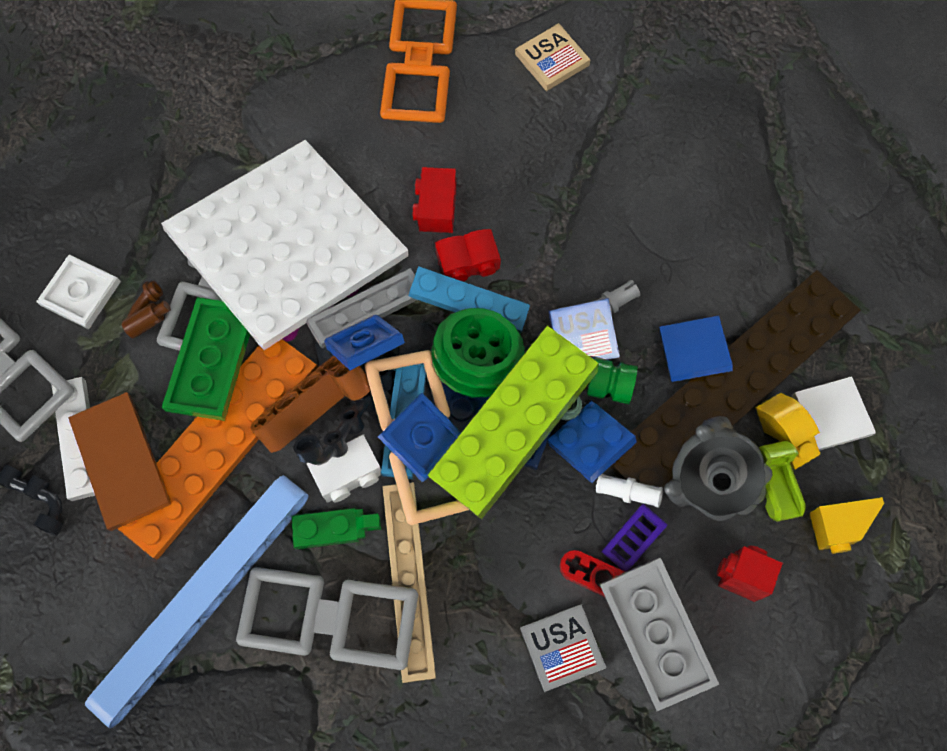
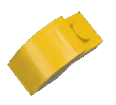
(790, 421)

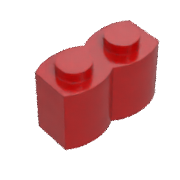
(468, 255)

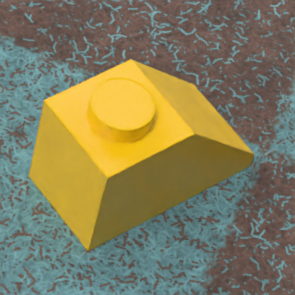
(844, 523)

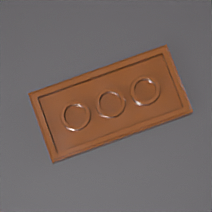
(119, 461)

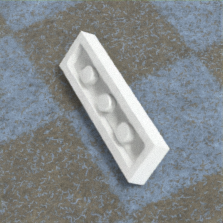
(75, 473)

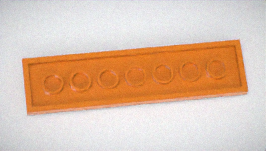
(213, 448)

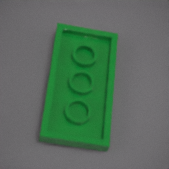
(207, 362)

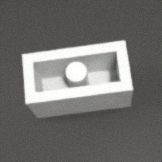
(347, 472)

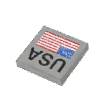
(562, 648)

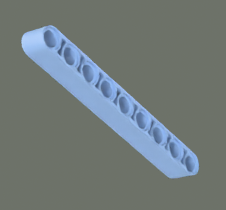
(195, 602)

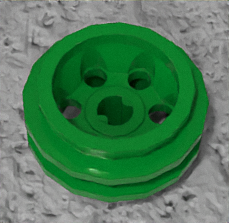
(482, 339)

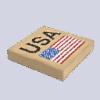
(552, 57)

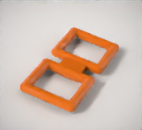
(419, 61)

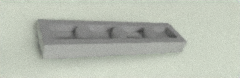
(377, 300)

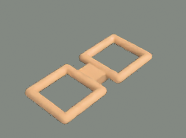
(372, 371)

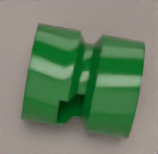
(612, 380)

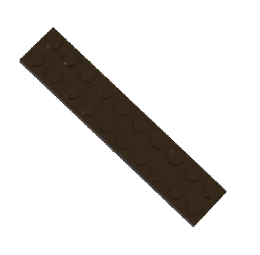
(760, 363)

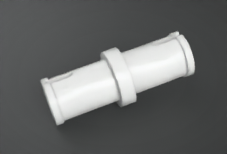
(629, 490)

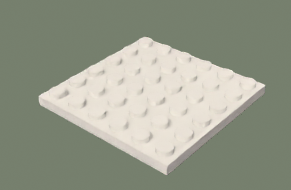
(284, 243)

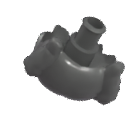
(719, 472)

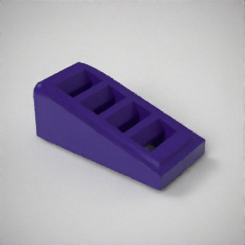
(616, 558)

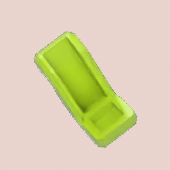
(782, 491)

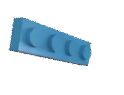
(458, 295)
(408, 384)

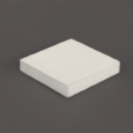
(78, 291)
(837, 412)

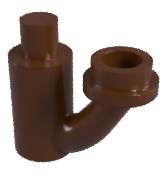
(145, 316)

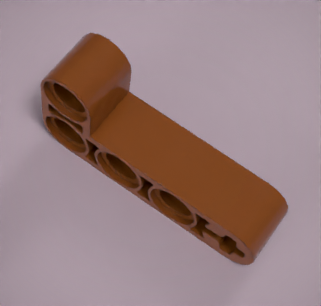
(309, 402)

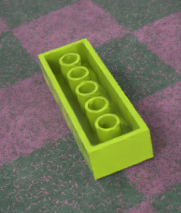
(514, 422)

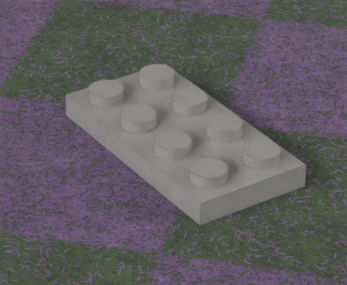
(659, 634)

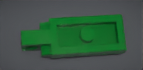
(332, 527)

